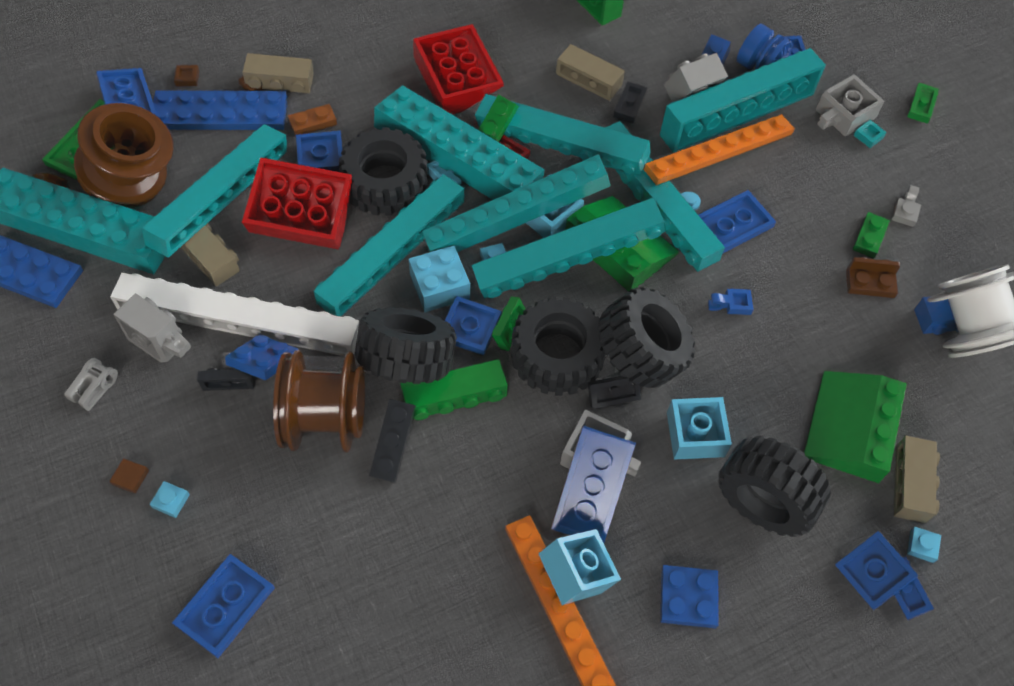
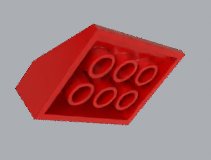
(456, 68)
(298, 203)

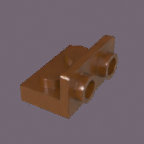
(872, 277)

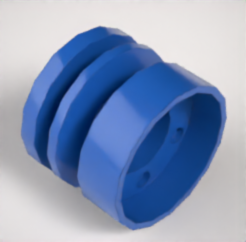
(762, 48)

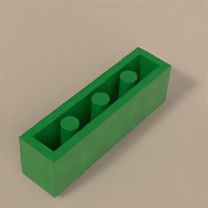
(458, 389)

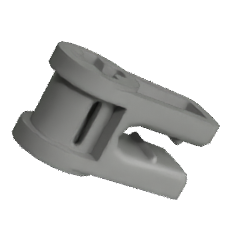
(91, 384)

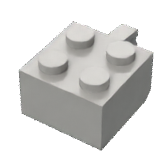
(695, 76)
(848, 105)
(151, 328)
(596, 422)

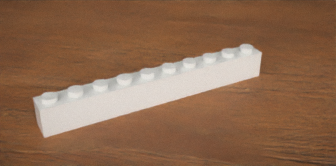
(243, 315)

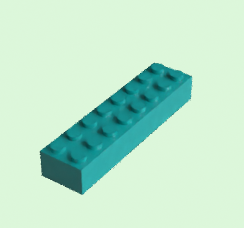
(741, 99)
(456, 145)
(76, 220)

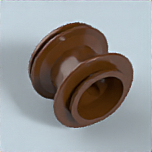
(138, 159)
(317, 401)

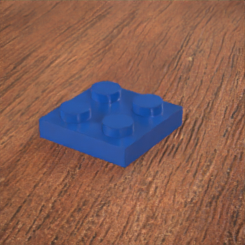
(320, 150)
(472, 324)
(258, 356)
(876, 570)
(689, 596)

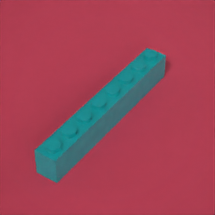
(573, 137)
(212, 192)
(519, 206)
(680, 220)
(388, 247)
(569, 248)

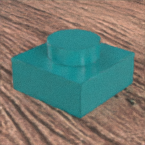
(870, 133)

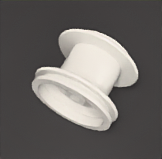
(981, 309)

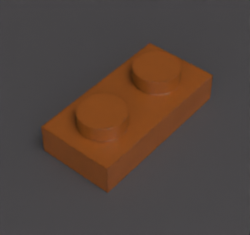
(312, 120)

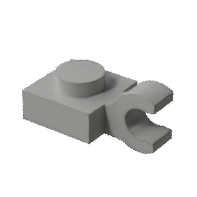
(906, 209)

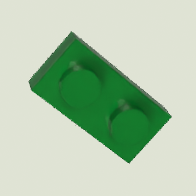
(923, 103)
(498, 118)
(871, 235)
(503, 330)

